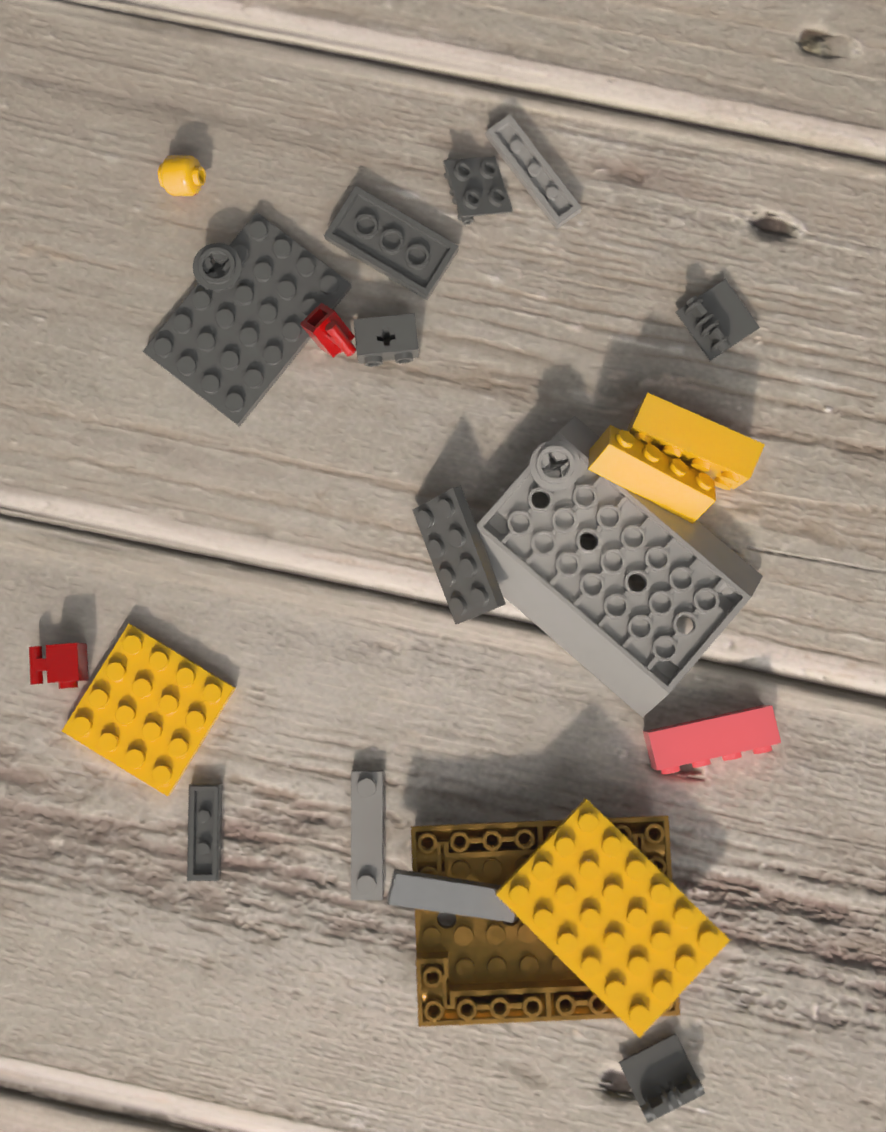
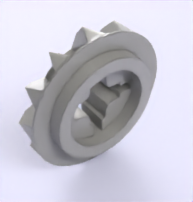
(561, 452)

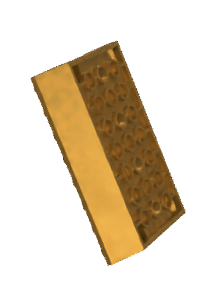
(497, 968)

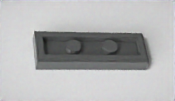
(204, 832)

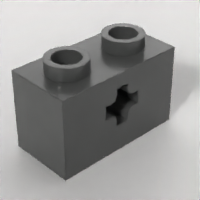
(371, 335)

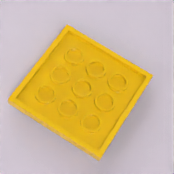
(148, 709)

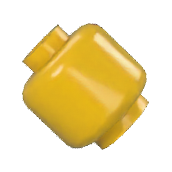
(181, 175)

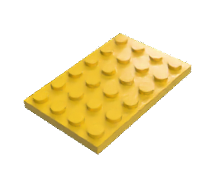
(612, 917)

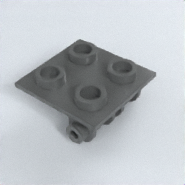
(476, 187)
(717, 319)
(661, 1077)

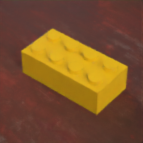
(696, 441)

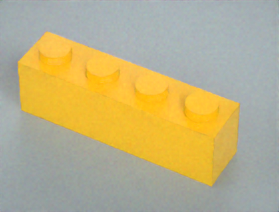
(651, 474)

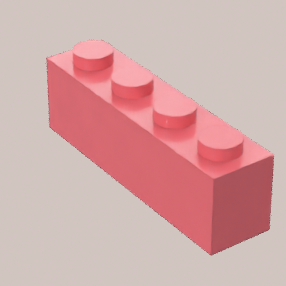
(711, 738)

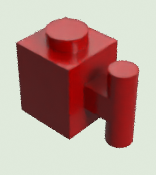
(329, 331)
(63, 662)

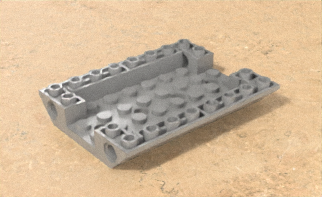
(585, 594)

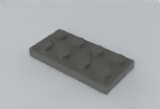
(391, 242)
(458, 555)

